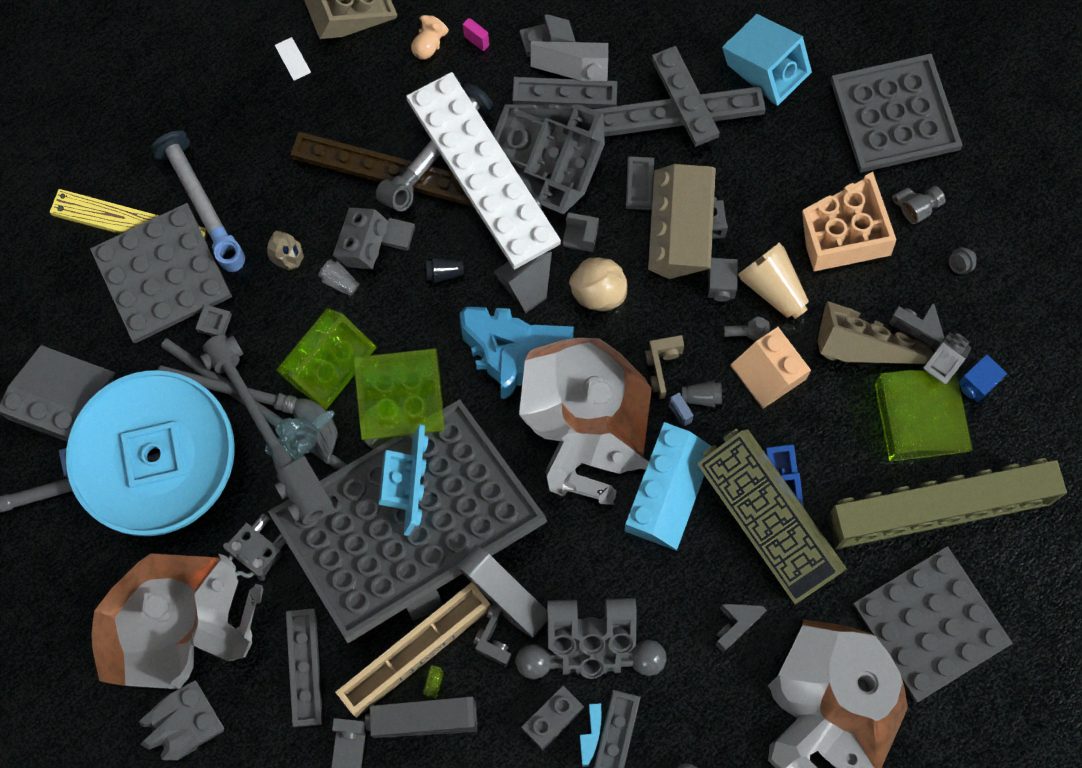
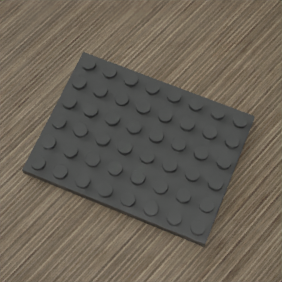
(360, 551)

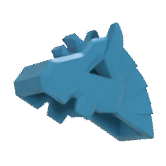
(505, 343)

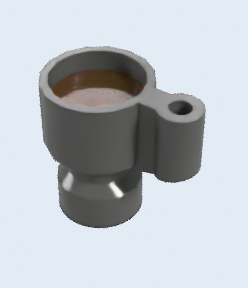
(919, 206)

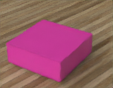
(476, 34)

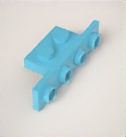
(401, 480)

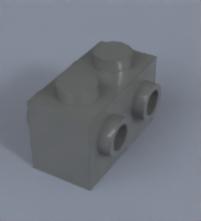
(360, 238)

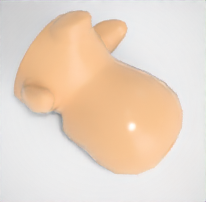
(428, 39)

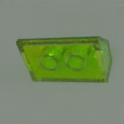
(325, 358)

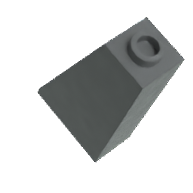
(422, 718)

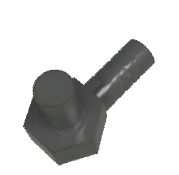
(754, 329)

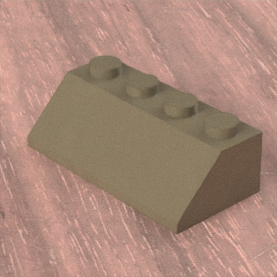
(682, 220)

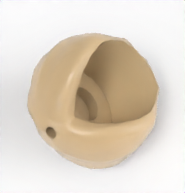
(599, 284)

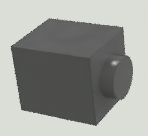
(722, 279)

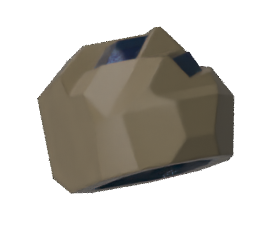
(284, 250)

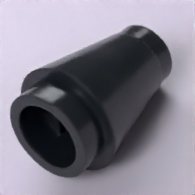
(441, 269)

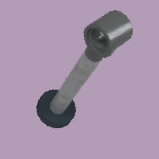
(399, 191)

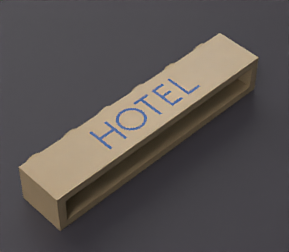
(414, 650)

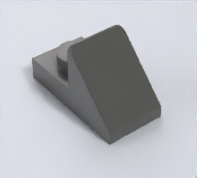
(553, 30)
(926, 330)
(742, 617)

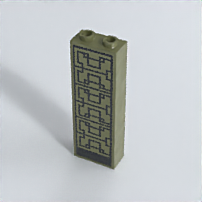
(770, 515)

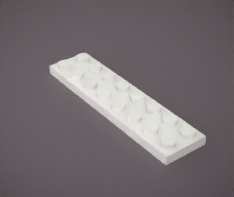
(483, 170)

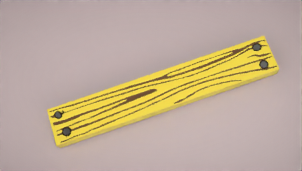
(100, 213)

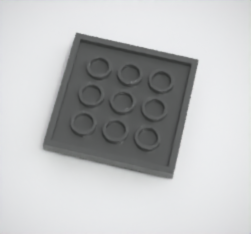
(896, 113)
(160, 273)
(932, 624)

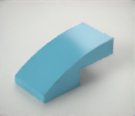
(589, 741)

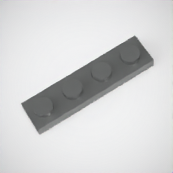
(564, 92)
(685, 96)
(304, 668)

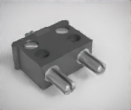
(252, 552)

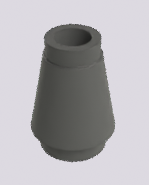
(703, 393)

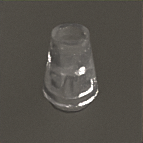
(338, 277)

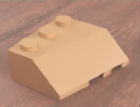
(848, 226)

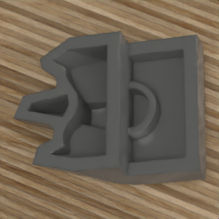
(181, 722)

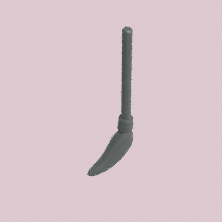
(298, 407)

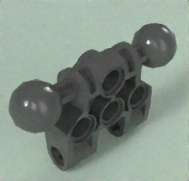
(591, 644)

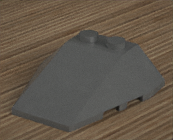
(552, 149)

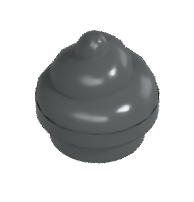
(962, 260)

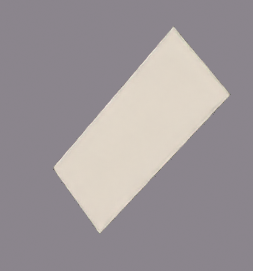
(292, 58)

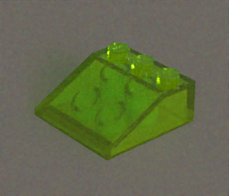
(399, 393)
(921, 415)

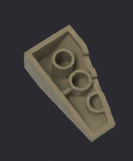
(855, 340)

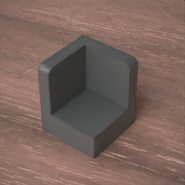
(580, 232)

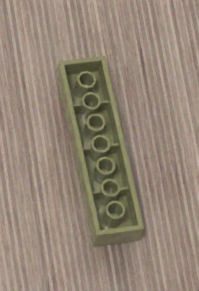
(945, 503)

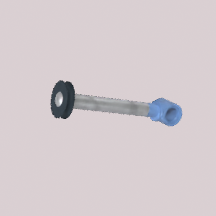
(171, 147)

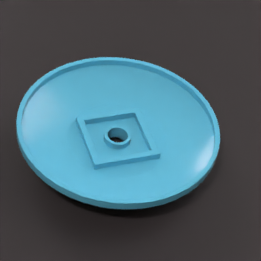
(112, 444)

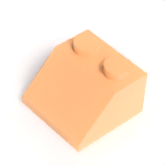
(770, 368)

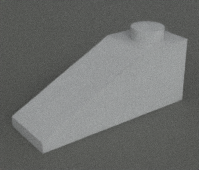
(572, 59)

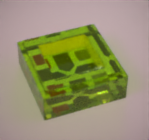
(433, 682)

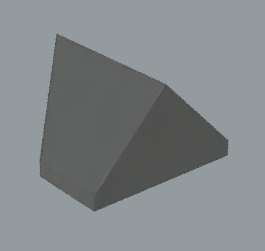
(528, 282)

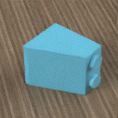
(768, 57)

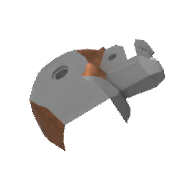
(843, 699)

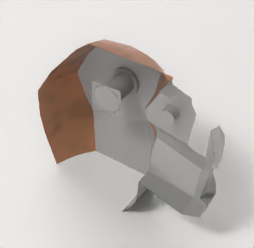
(592, 405)
(160, 612)

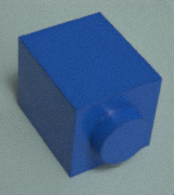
(981, 379)

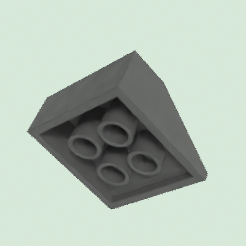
(52, 392)

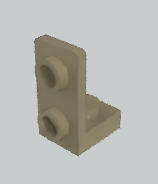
(667, 348)

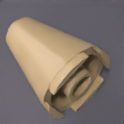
(776, 282)

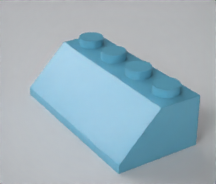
(668, 488)

